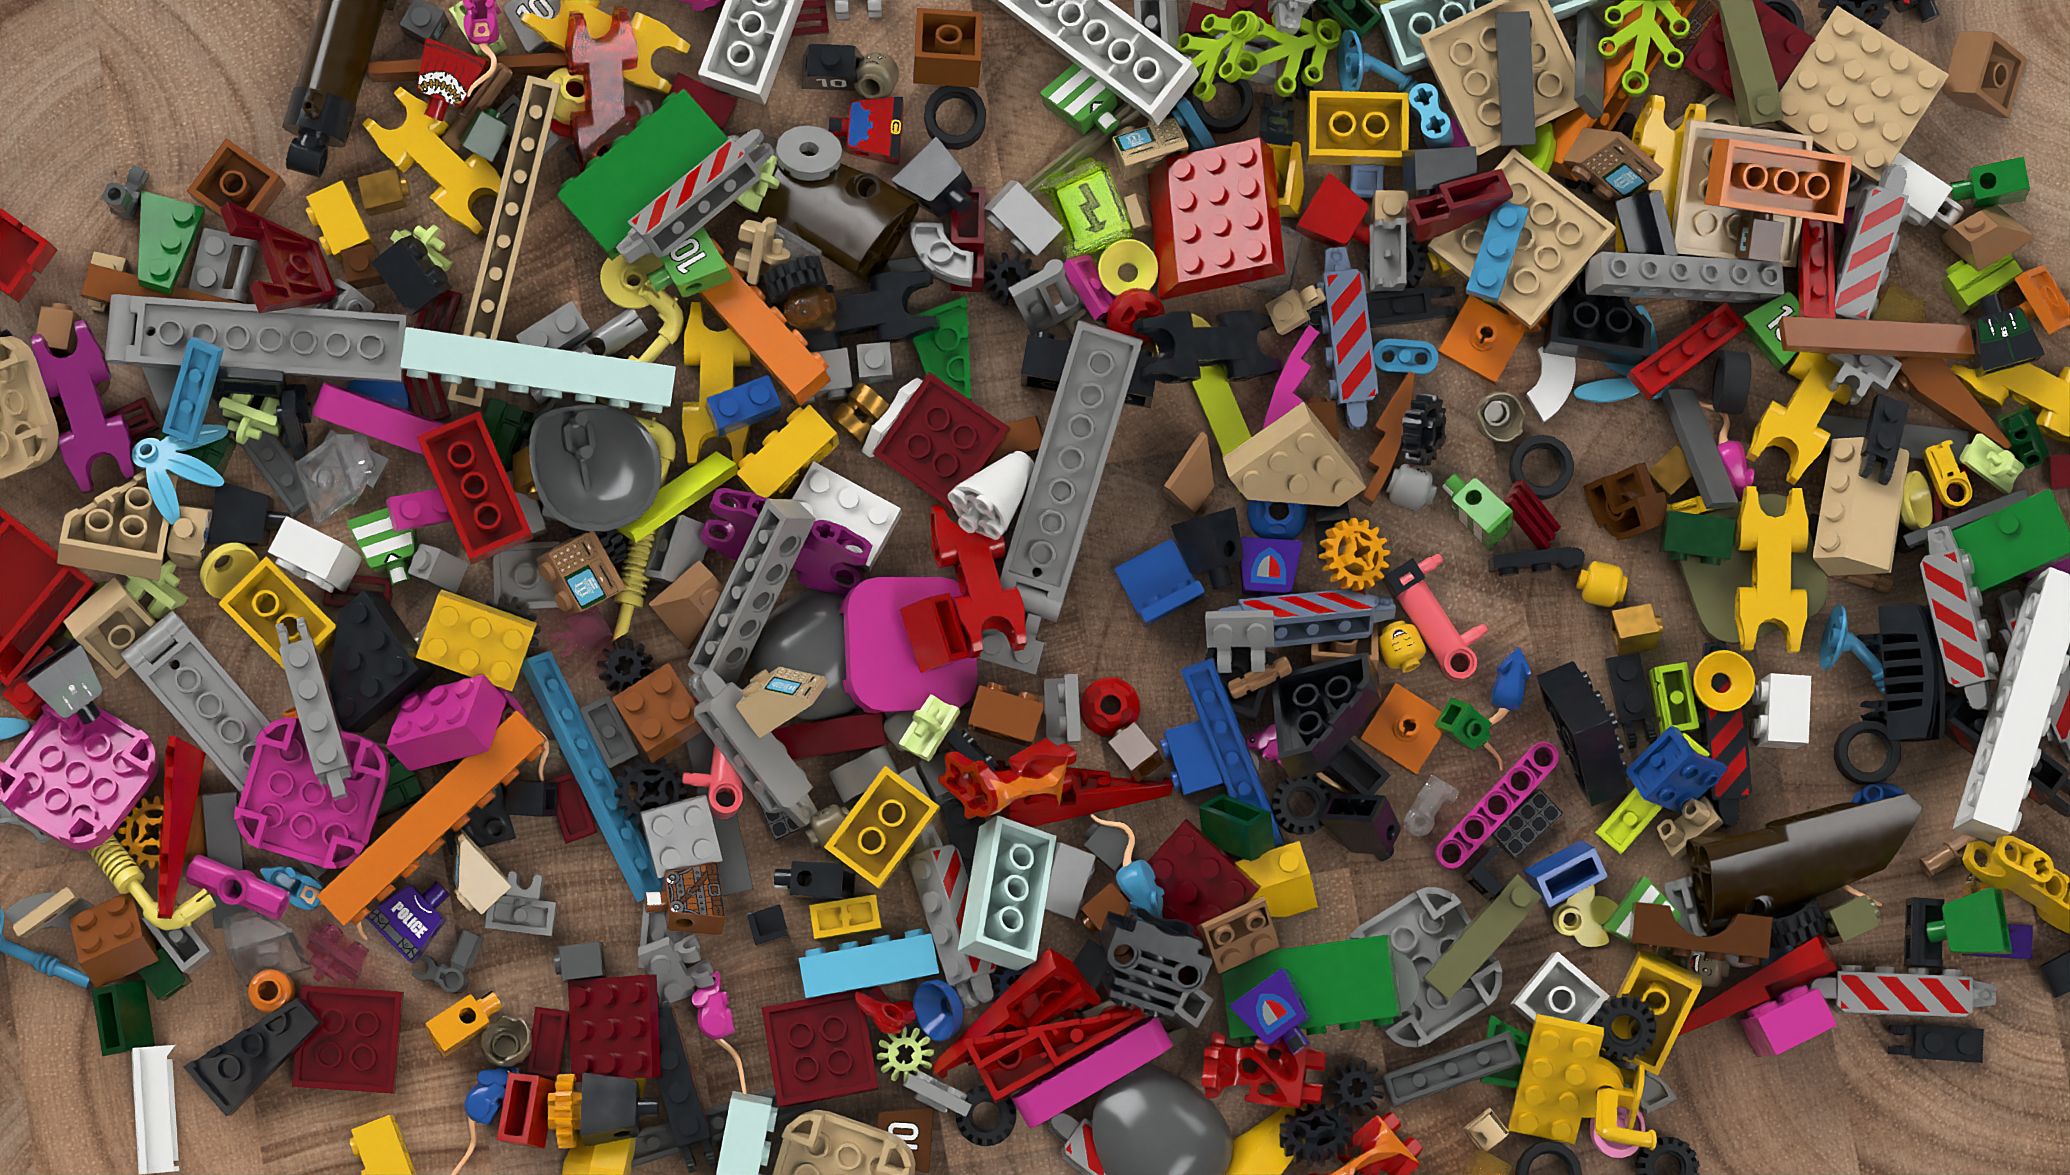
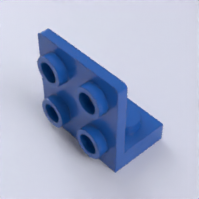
(1158, 582)
(1672, 772)

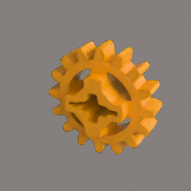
(1357, 570)
(143, 841)
(565, 1111)

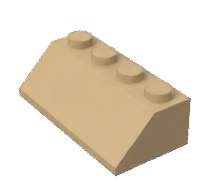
(1858, 513)

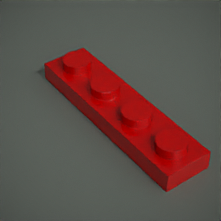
(1816, 270)
(1686, 351)

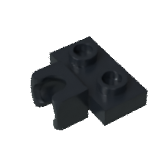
(293, 414)
(968, 747)

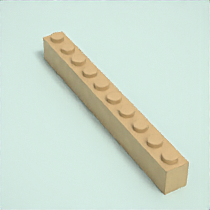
(508, 222)

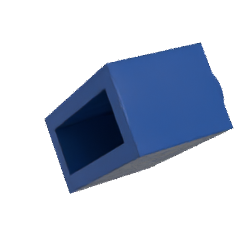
(743, 405)
(1191, 759)
(1565, 873)

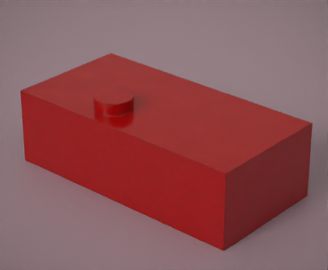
(475, 487)

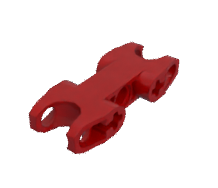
(982, 600)

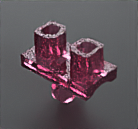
(332, 960)

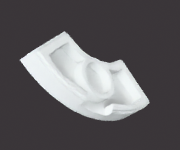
(1553, 385)
(882, 426)

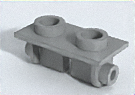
(1682, 897)

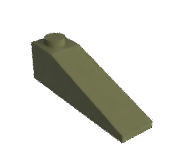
(1749, 65)
(1482, 936)

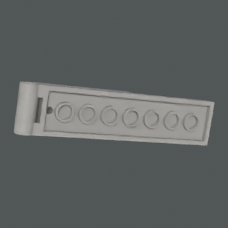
(284, 340)
(1069, 467)
(201, 698)

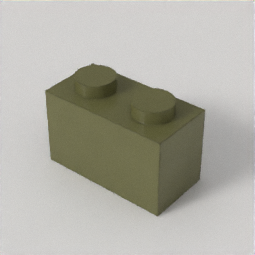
(1851, 919)

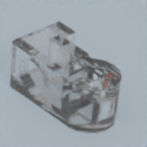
(1420, 816)

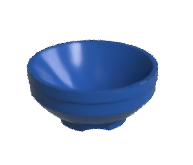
(1266, 527)
(933, 1012)

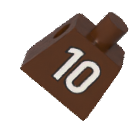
(915, 1129)

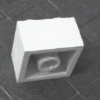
(314, 556)
(1782, 711)
(1559, 992)

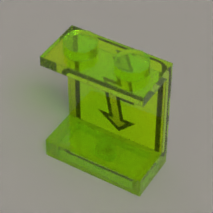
(1088, 207)

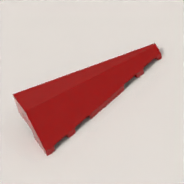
(181, 786)
(1091, 793)
(1794, 968)
(1040, 995)
(1024, 1056)

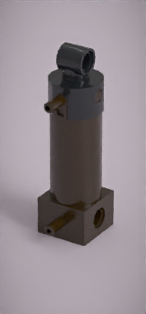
(331, 80)

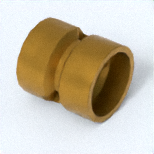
(868, 404)

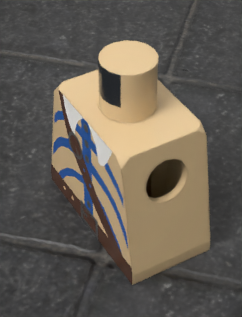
(190, 537)

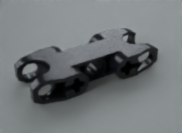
(878, 310)
(1188, 348)

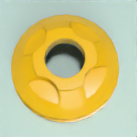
(1736, 669)

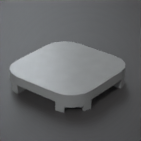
(1423, 930)

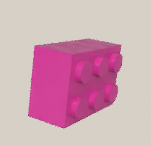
(446, 723)
(1788, 1022)

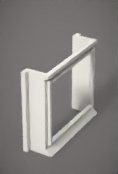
(154, 1109)

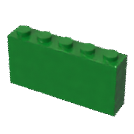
(639, 169)
(1336, 980)

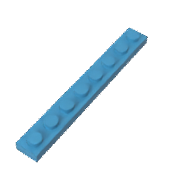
(591, 773)

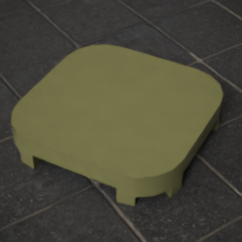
(1715, 587)

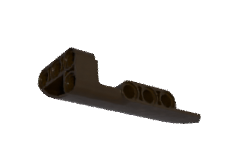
(838, 216)
(1795, 857)

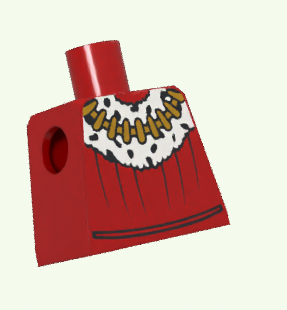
(447, 76)

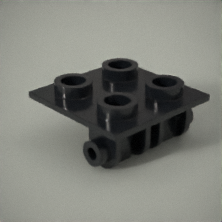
(487, 824)

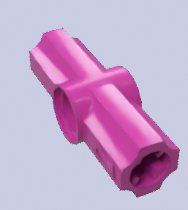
(255, 894)

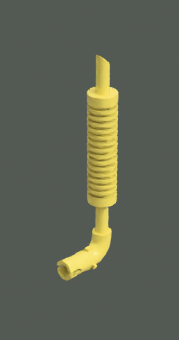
(670, 331)
(640, 551)
(128, 878)

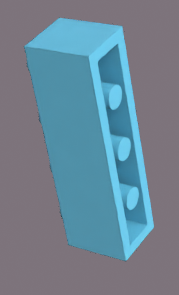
(868, 965)

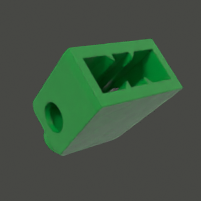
(2006, 178)
(1974, 924)

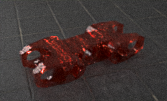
(602, 67)

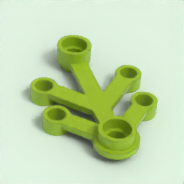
(1240, 29)
(1643, 29)
(1293, 48)

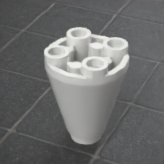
(992, 495)

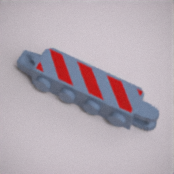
(1348, 338)
(1321, 615)

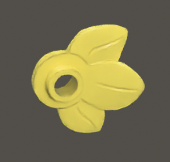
(1589, 915)

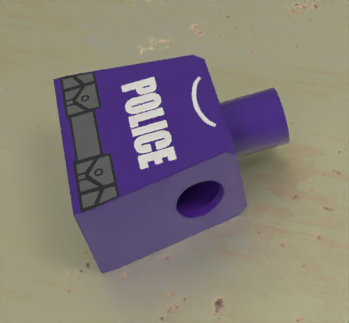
(411, 919)

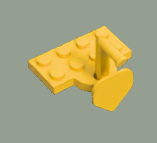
(1570, 1081)

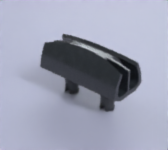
(1911, 674)

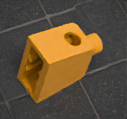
(451, 1033)

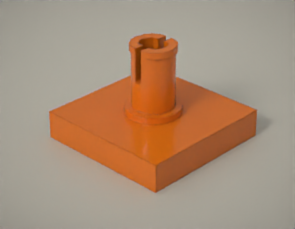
(2043, 299)
(1481, 340)
(1404, 729)

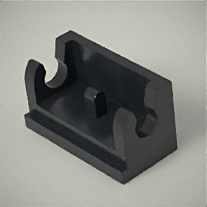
(1917, 946)

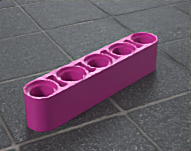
(372, 417)
(1510, 797)
(1092, 1071)

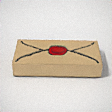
(46, 912)

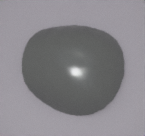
(594, 466)
(809, 638)
(1159, 1127)

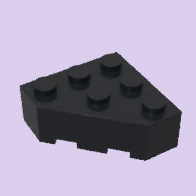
(1596, 327)
(372, 662)
(1321, 711)
(1585, 732)

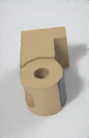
(1486, 1130)

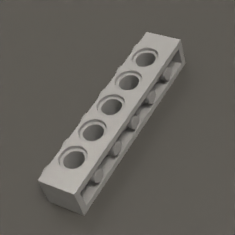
(1683, 278)
(752, 589)

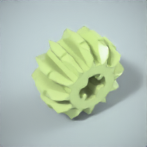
(894, 1052)

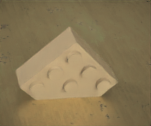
(1294, 463)
(117, 532)

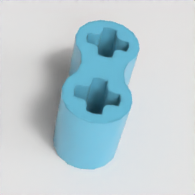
(1431, 116)

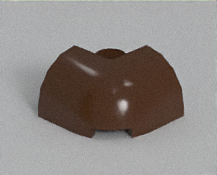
(1626, 502)

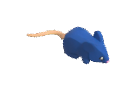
(1508, 690)
(484, 1102)

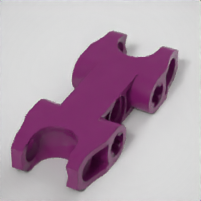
(92, 430)
(819, 556)

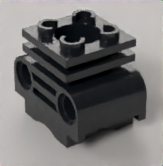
(1151, 960)

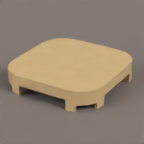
(26, 415)
(837, 1145)

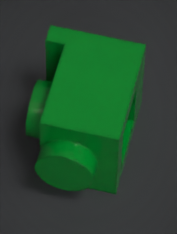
(1469, 727)

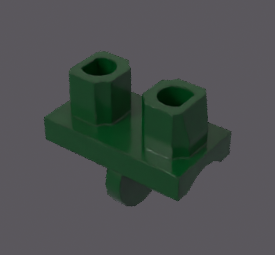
(2024, 436)

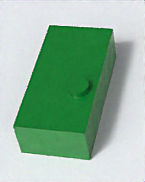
(2015, 541)

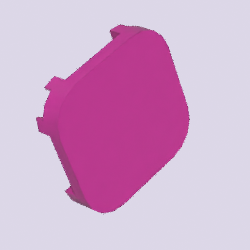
(880, 655)
(78, 777)
(296, 816)

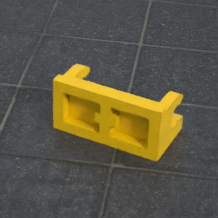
(845, 917)

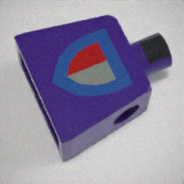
(1268, 566)
(1275, 1011)

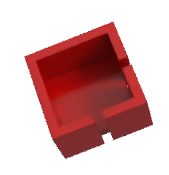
(20, 256)

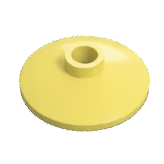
(617, 273)

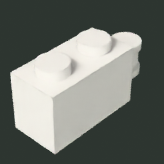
(1926, 196)

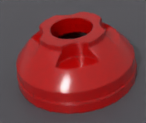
(1129, 307)
(1096, 719)

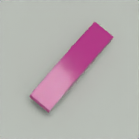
(1290, 379)

